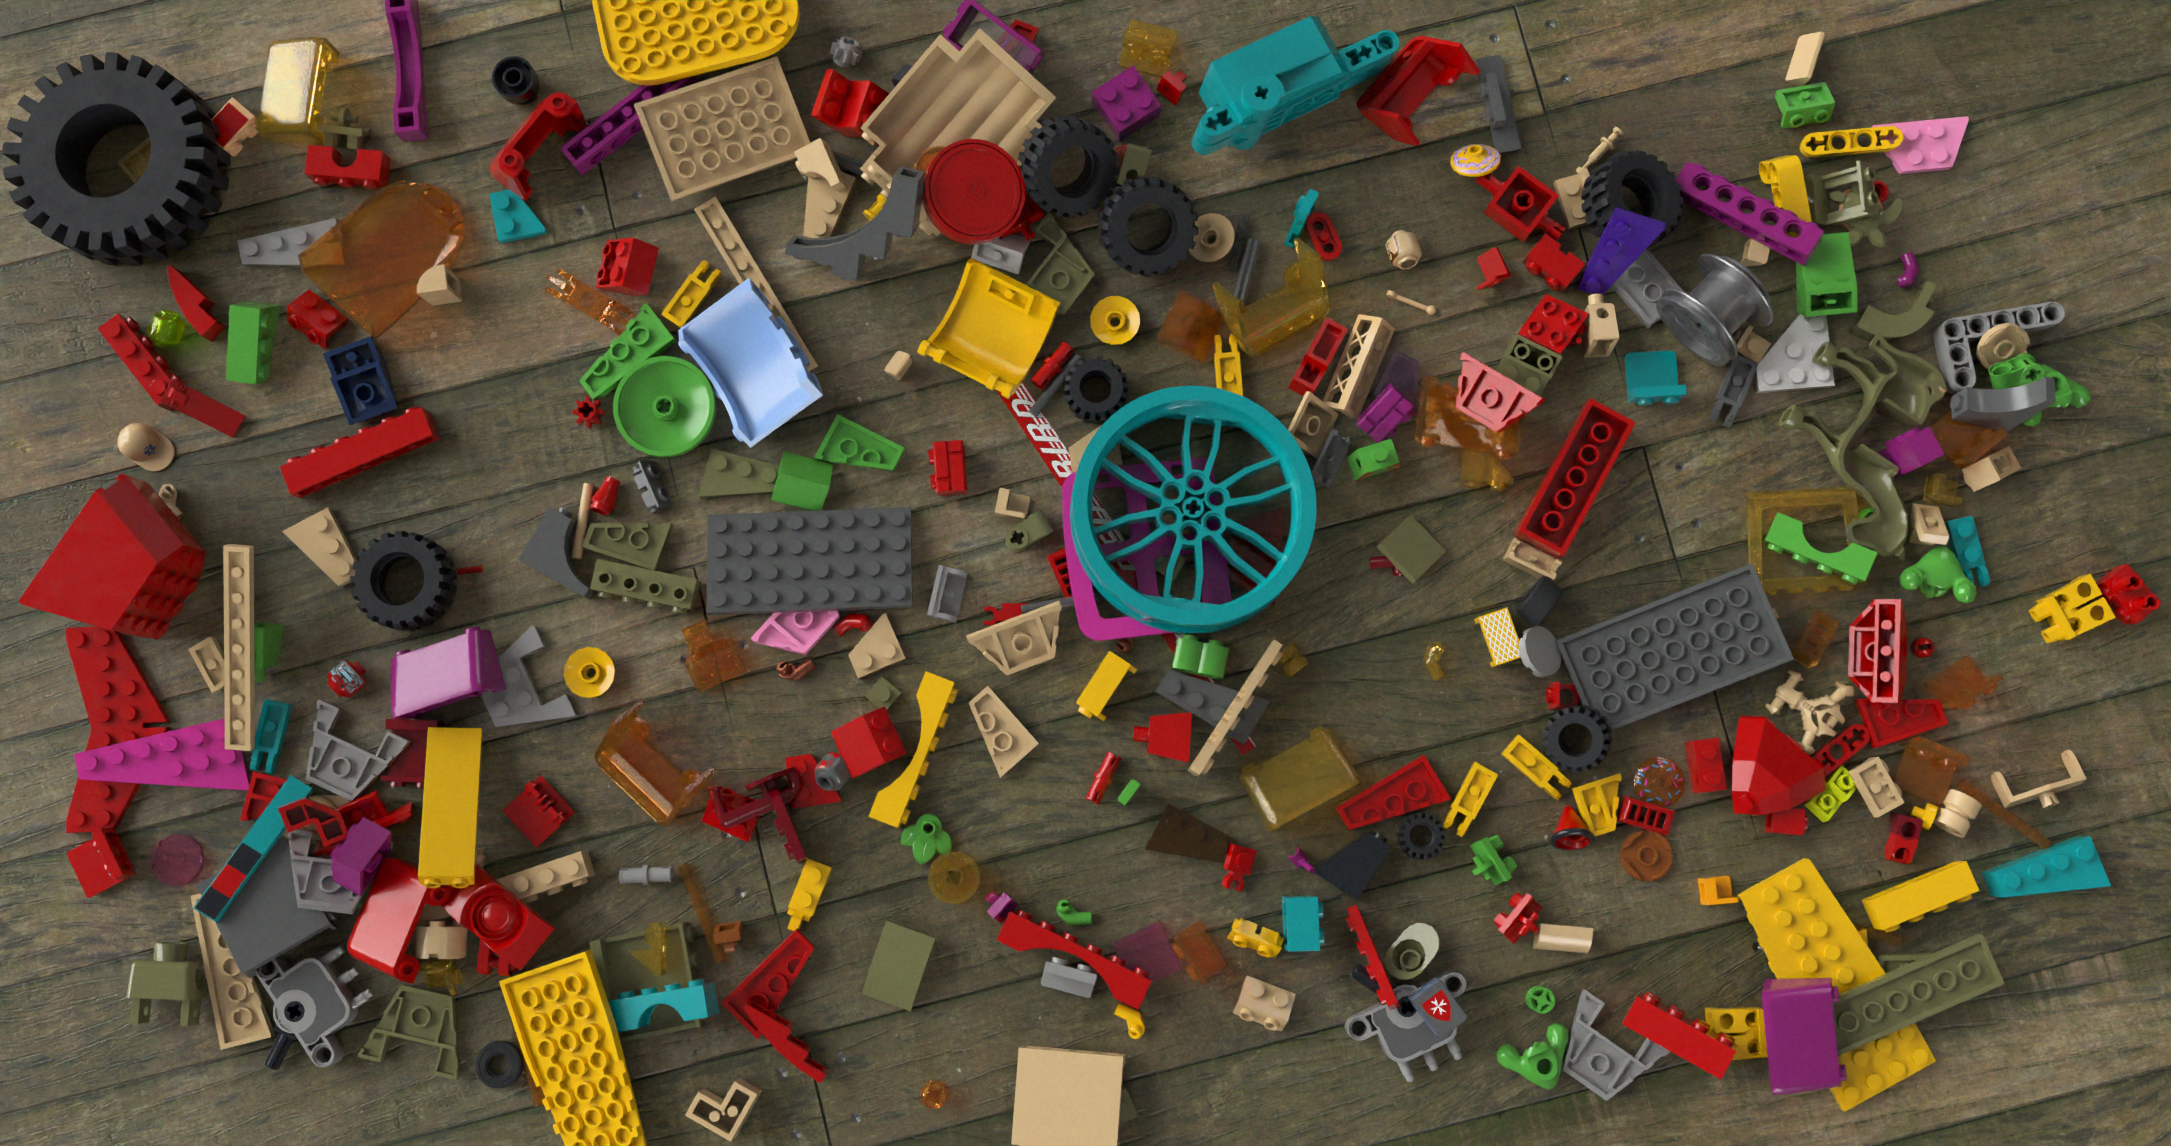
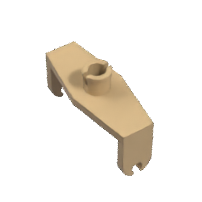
(2046, 793)

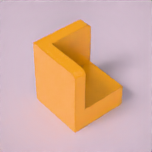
(1716, 890)

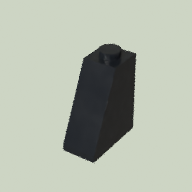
(1354, 863)

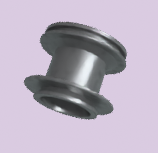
(1715, 308)

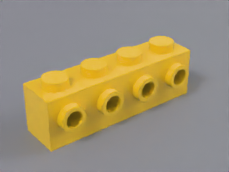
(1920, 895)

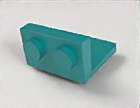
(1652, 378)

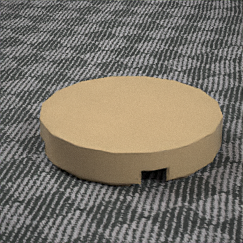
(2001, 344)

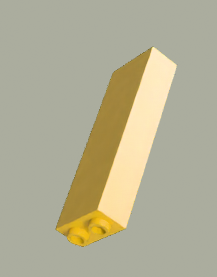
(450, 807)

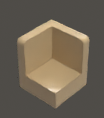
(1012, 505)

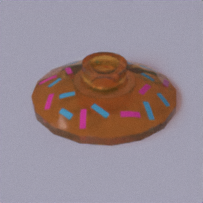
(1646, 780)

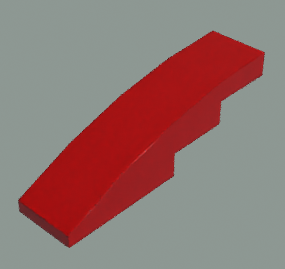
(777, 1032)

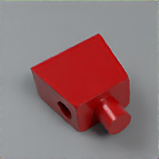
(1167, 736)

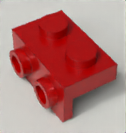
(315, 318)
(732, 801)

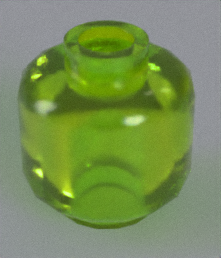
(166, 328)

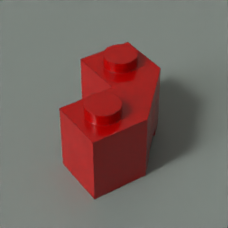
(306, 811)

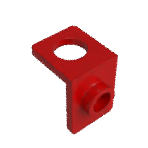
(1493, 268)
(1553, 695)

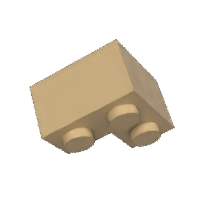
(724, 1115)

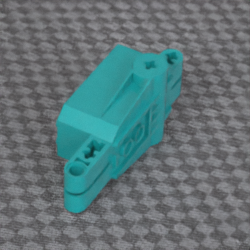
(1281, 81)

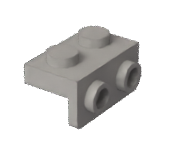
(1068, 978)

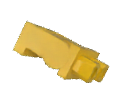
(2062, 612)
(1748, 1026)

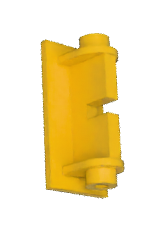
(1266, 944)

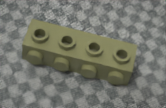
(645, 585)

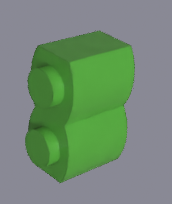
(1199, 657)

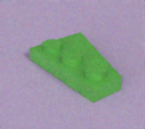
(858, 446)

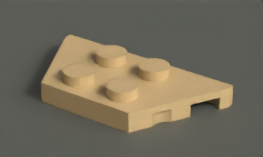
(1020, 640)

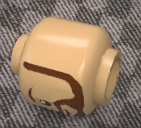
(1403, 249)

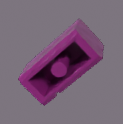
(1386, 413)

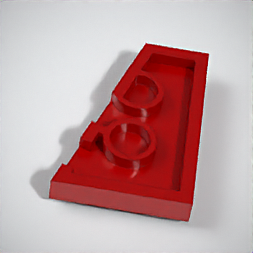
(1899, 720)

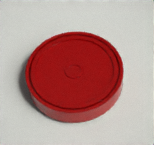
(973, 191)

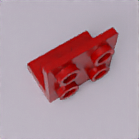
(101, 862)

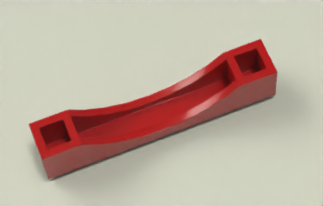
(1125, 984)

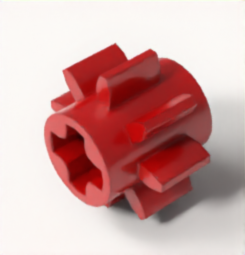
(583, 407)

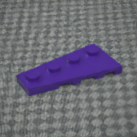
(1617, 249)

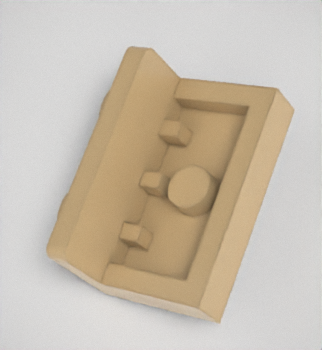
(1264, 1004)

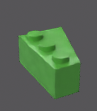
(251, 341)

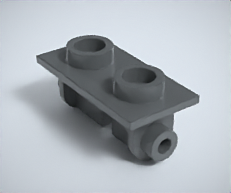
(648, 475)

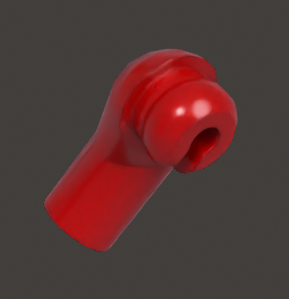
(853, 620)

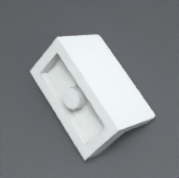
(1002, 253)

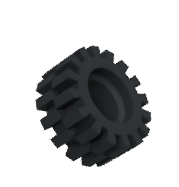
(1435, 828)

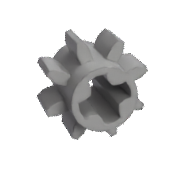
(845, 52)

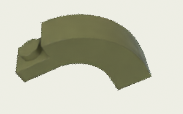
(1896, 327)

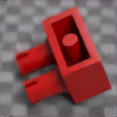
(2127, 594)

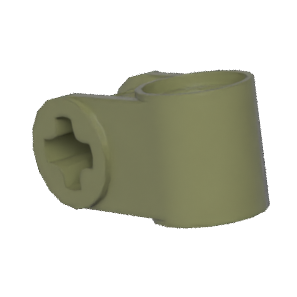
(1032, 529)

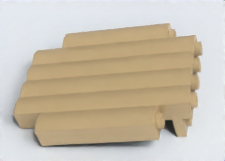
(953, 99)

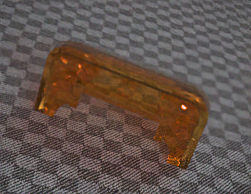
(1445, 425)

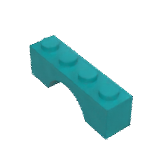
(691, 1002)

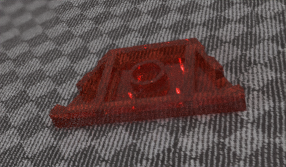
(1269, 528)

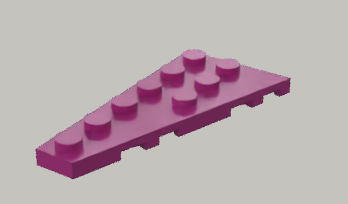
(173, 758)

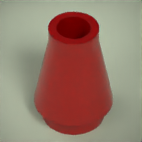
(605, 498)

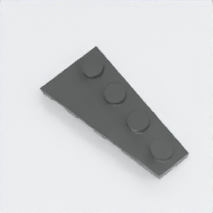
(1210, 702)

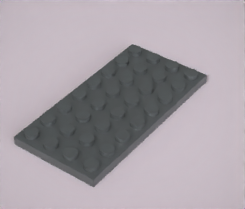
(809, 561)
(1676, 648)

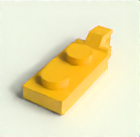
(807, 893)

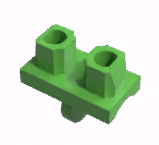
(1489, 862)

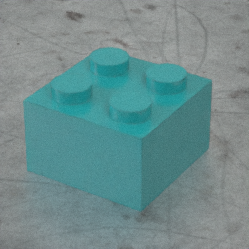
(1301, 923)

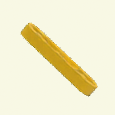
(1851, 144)

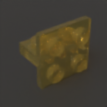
(1147, 48)

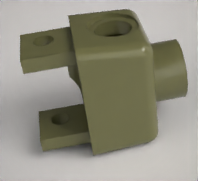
(168, 978)

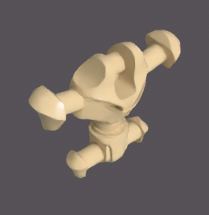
(1818, 714)

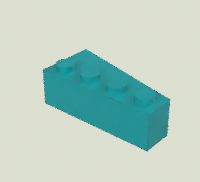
(2057, 868)

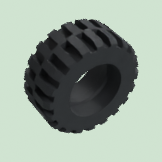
(1646, 178)
(1092, 182)
(1174, 245)
(371, 576)

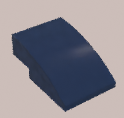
(361, 380)

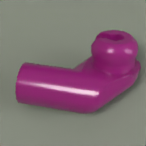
(1911, 271)

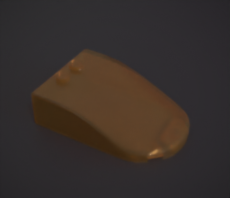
(382, 250)

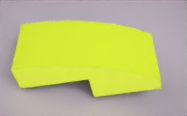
(1838, 790)

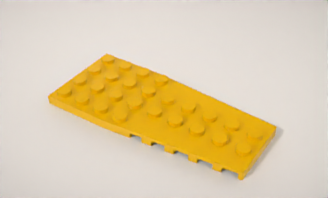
(1813, 938)
(575, 1052)

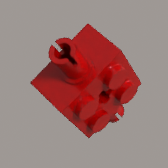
(1517, 219)

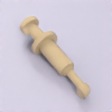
(1606, 144)

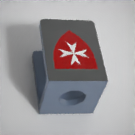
(1437, 1007)

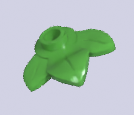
(926, 842)

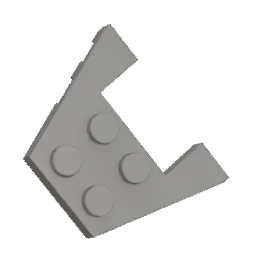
(521, 700)
(342, 765)
(315, 879)
(1597, 1060)

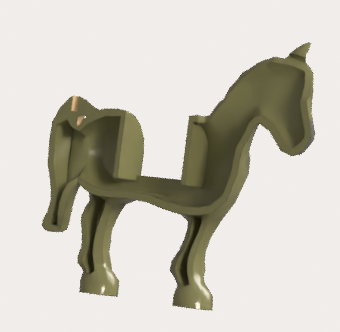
(1897, 395)

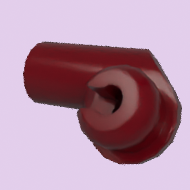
(1383, 562)

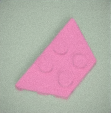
(1926, 144)
(795, 630)

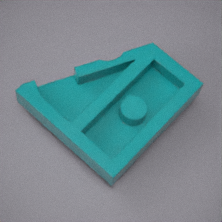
(1303, 210)
(514, 218)

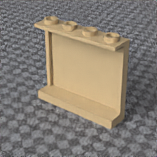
(1067, 1097)

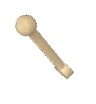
(1431, 310)

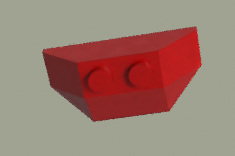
(1879, 651)

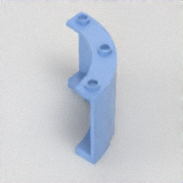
(751, 362)

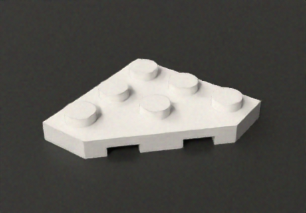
(1789, 360)

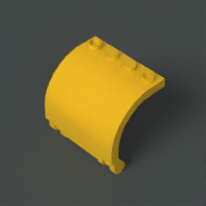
(992, 329)

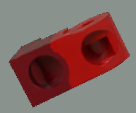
(1902, 838)

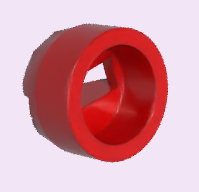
(1922, 653)

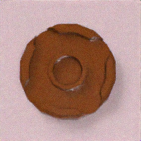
(1646, 855)

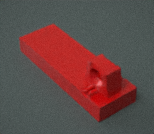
(202, 408)

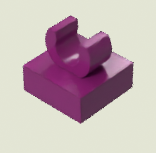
(1000, 905)

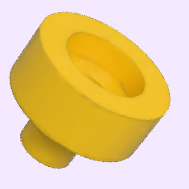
(1927, 814)

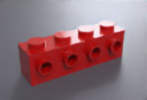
(139, 356)

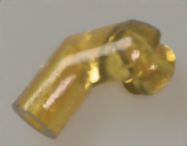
(1432, 658)

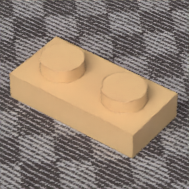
(210, 662)

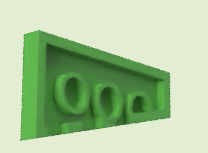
(641, 340)

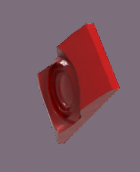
(499, 918)

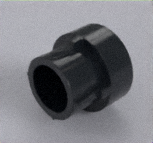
(507, 72)

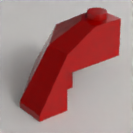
(1771, 769)

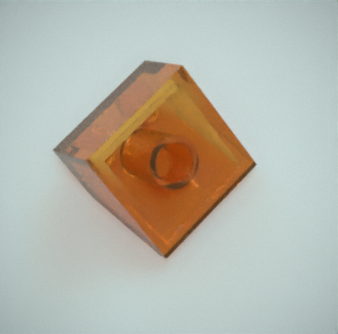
(1190, 326)

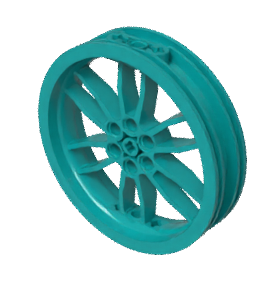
(1205, 407)

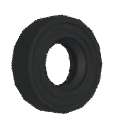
(485, 1072)

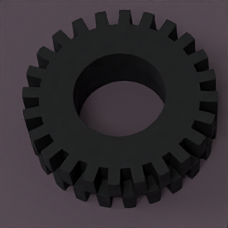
(74, 119)

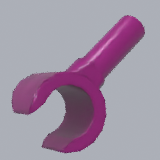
(1301, 860)

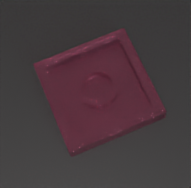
(1148, 950)

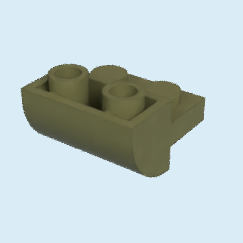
(1529, 363)

